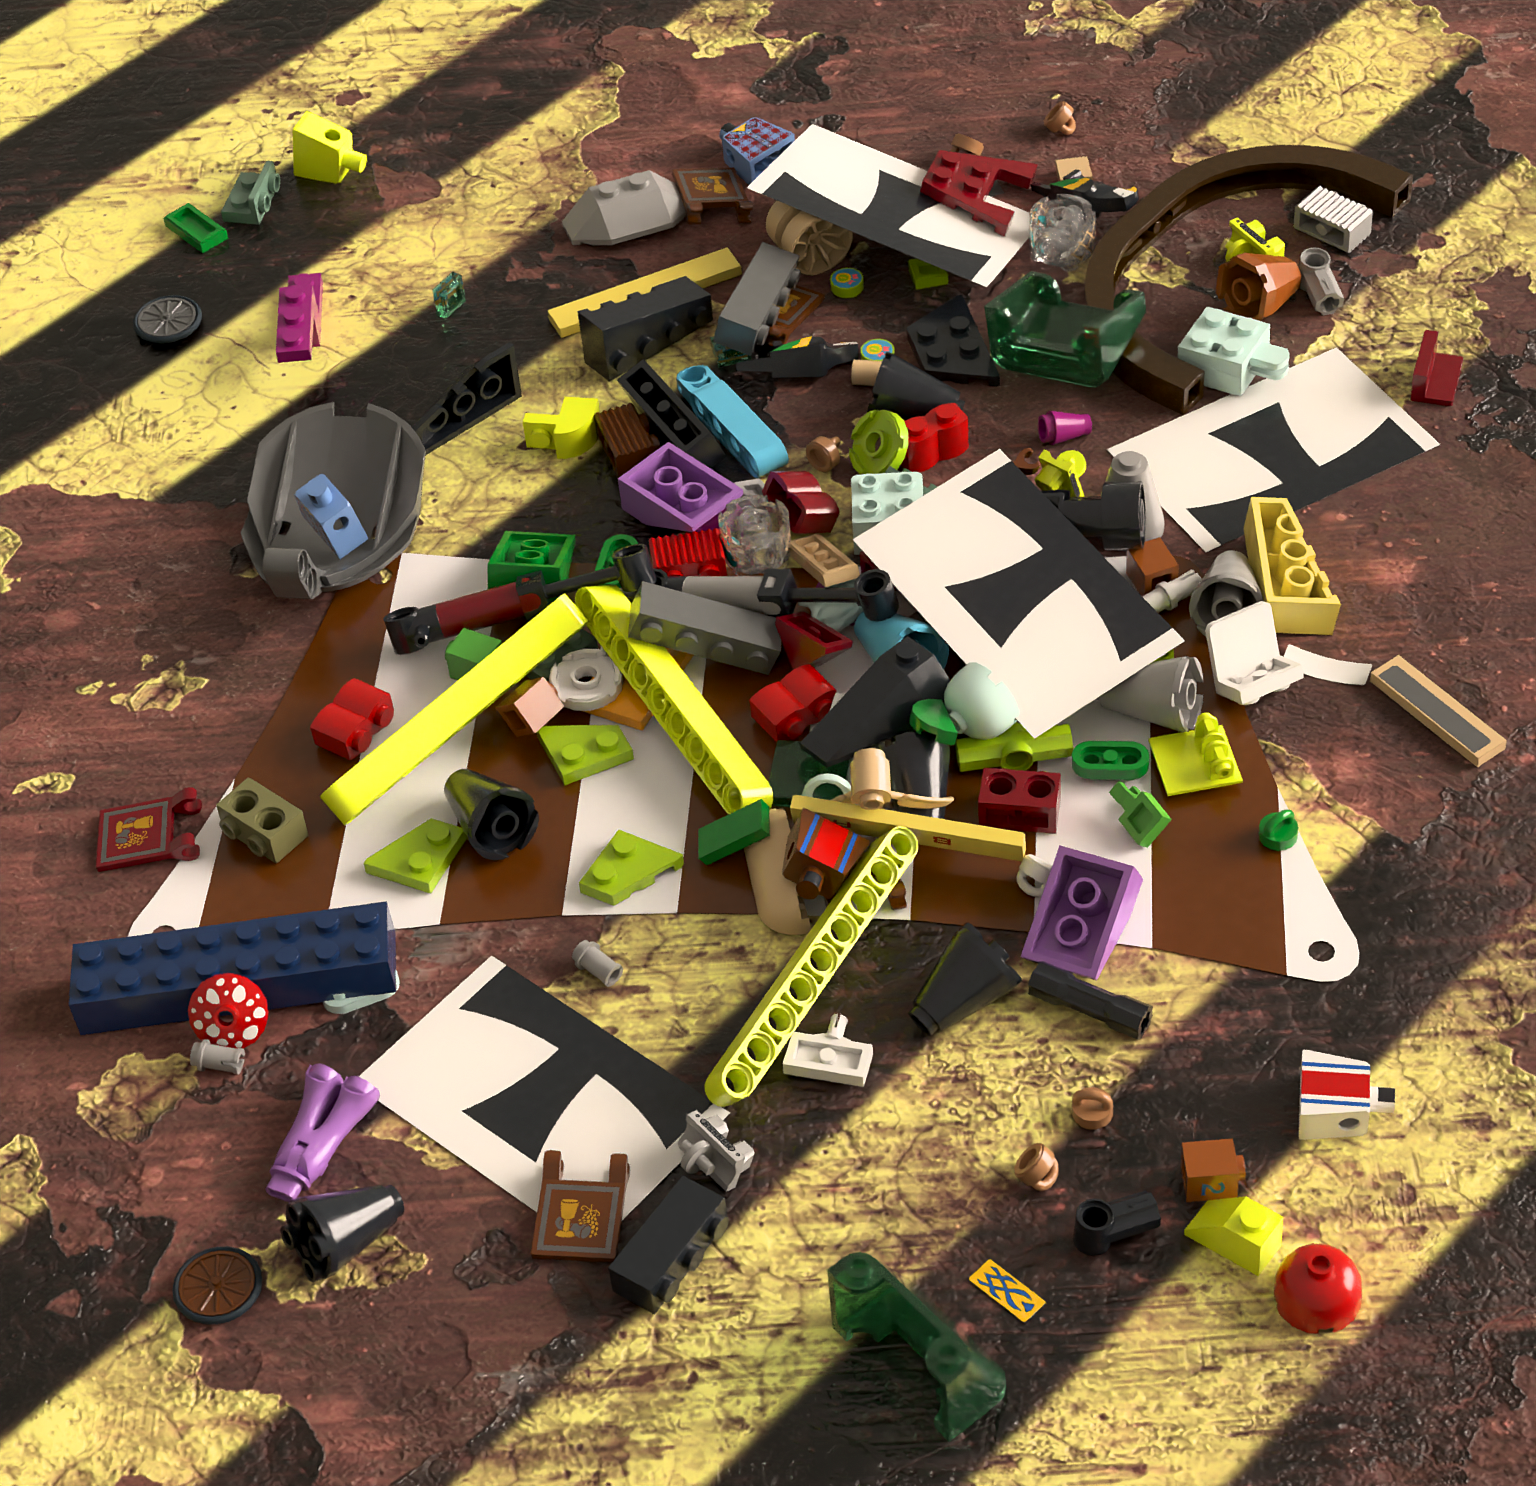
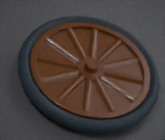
(217, 1285)

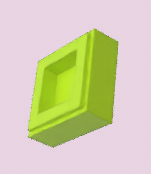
(926, 275)

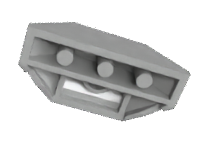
(624, 210)

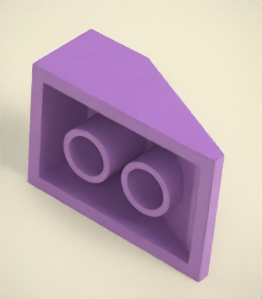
(674, 490)
(1082, 912)

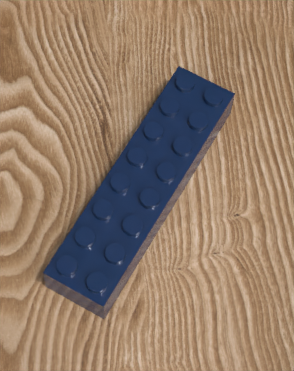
(288, 956)

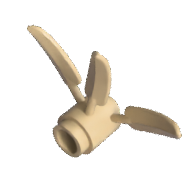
(873, 788)

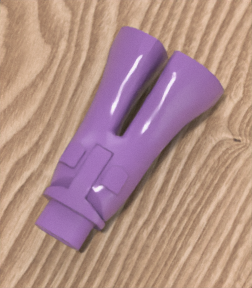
(323, 1120)

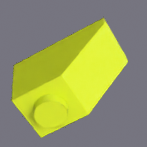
(1238, 1231)

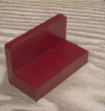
(1435, 373)

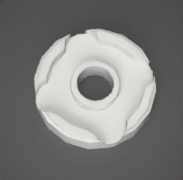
(590, 694)

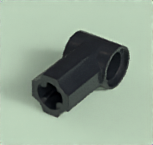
(1113, 1221)

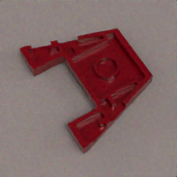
(967, 180)

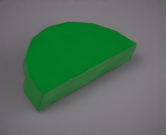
(934, 718)

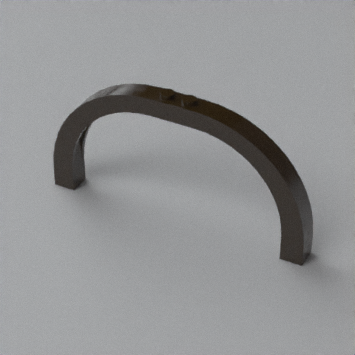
(1303, 167)

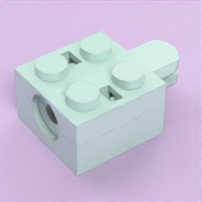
(1232, 351)

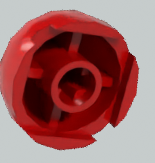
(1318, 1288)

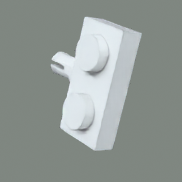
(829, 1055)

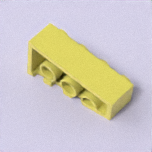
(1288, 569)

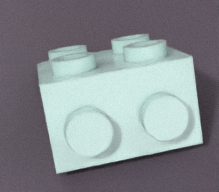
(880, 496)

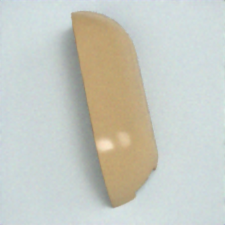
(774, 894)

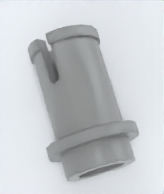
(589, 957)
(216, 1057)

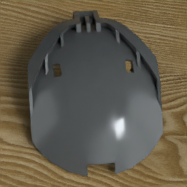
(371, 463)

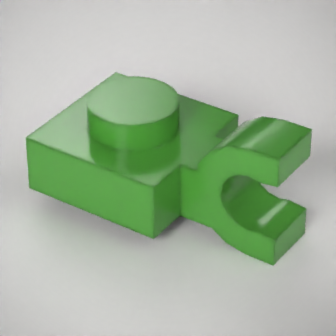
(1143, 814)

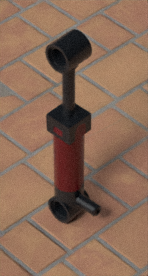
(417, 627)

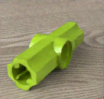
(1014, 748)

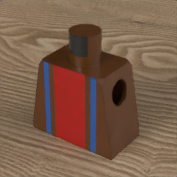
(820, 855)

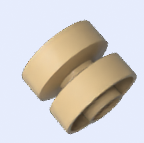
(814, 239)

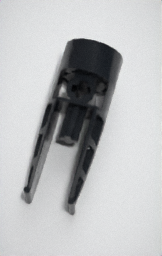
(1114, 516)

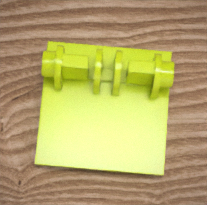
(1195, 758)

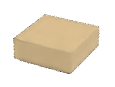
(1065, 166)

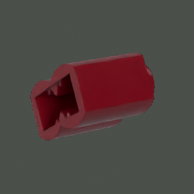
(807, 505)

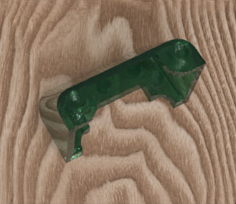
(1057, 338)
(879, 1300)

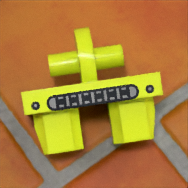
(1251, 239)
(1062, 472)

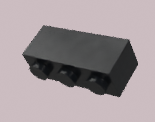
(669, 1245)

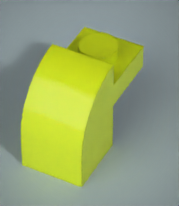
(569, 432)

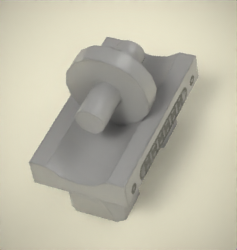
(711, 1152)

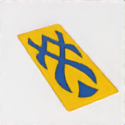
(1007, 1290)

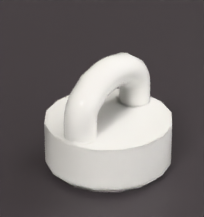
(1038, 870)

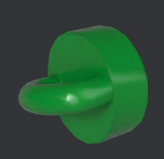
(1278, 830)

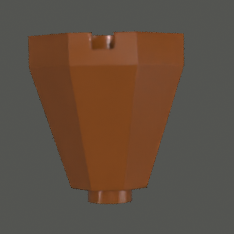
(1257, 284)

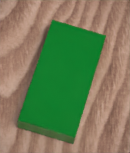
(195, 228)
(733, 832)

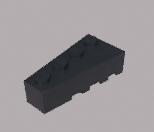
(642, 325)

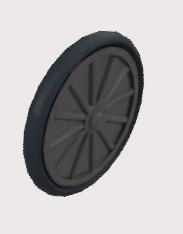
(167, 319)

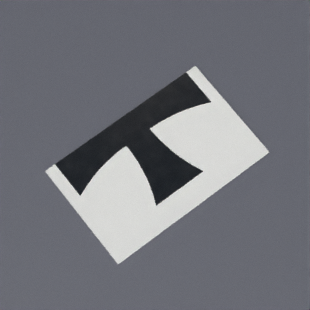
(884, 203)
(1277, 440)
(1018, 591)
(519, 1073)

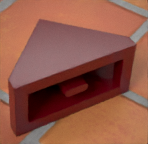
(809, 639)

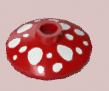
(231, 994)

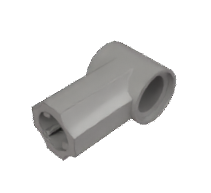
(1319, 281)

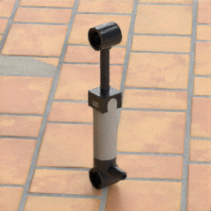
(778, 594)

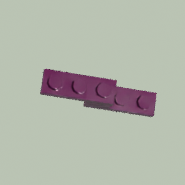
(299, 317)

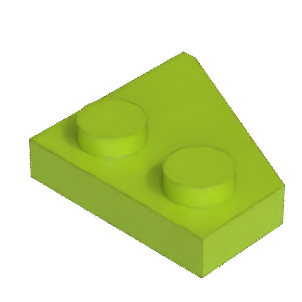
(584, 749)
(418, 856)
(627, 866)

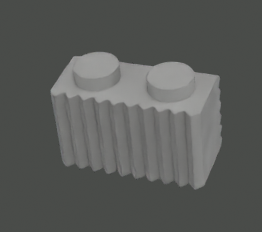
(1333, 219)

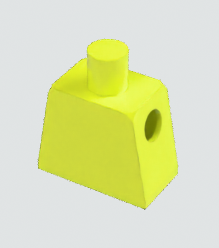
(324, 150)

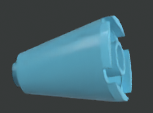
(883, 635)

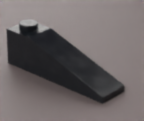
(471, 398)
(877, 703)

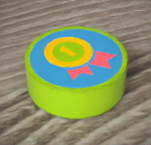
(846, 282)
(875, 349)

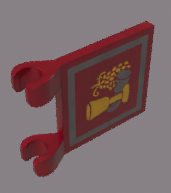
(145, 832)

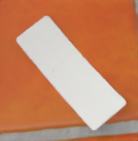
(1328, 668)

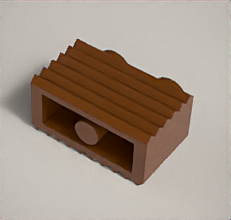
(625, 437)

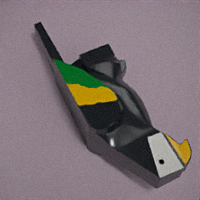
(1099, 195)
(802, 358)

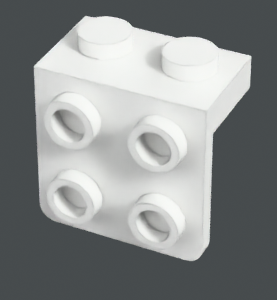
(1247, 655)

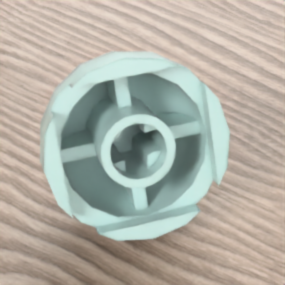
(978, 704)

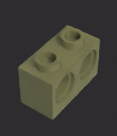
(261, 820)

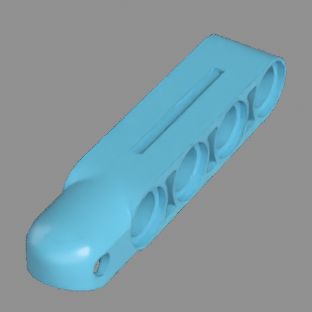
(731, 421)

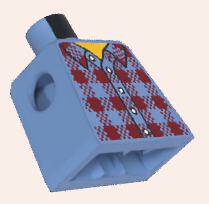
(753, 146)
(321, 506)

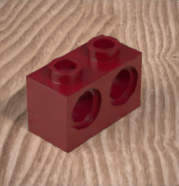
(1019, 800)

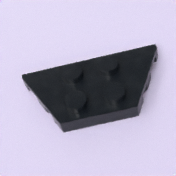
(951, 345)

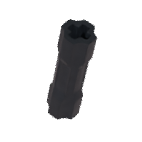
(1117, 1011)

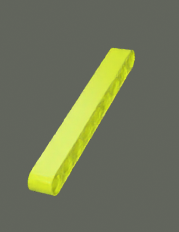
(674, 702)
(453, 709)
(800, 973)

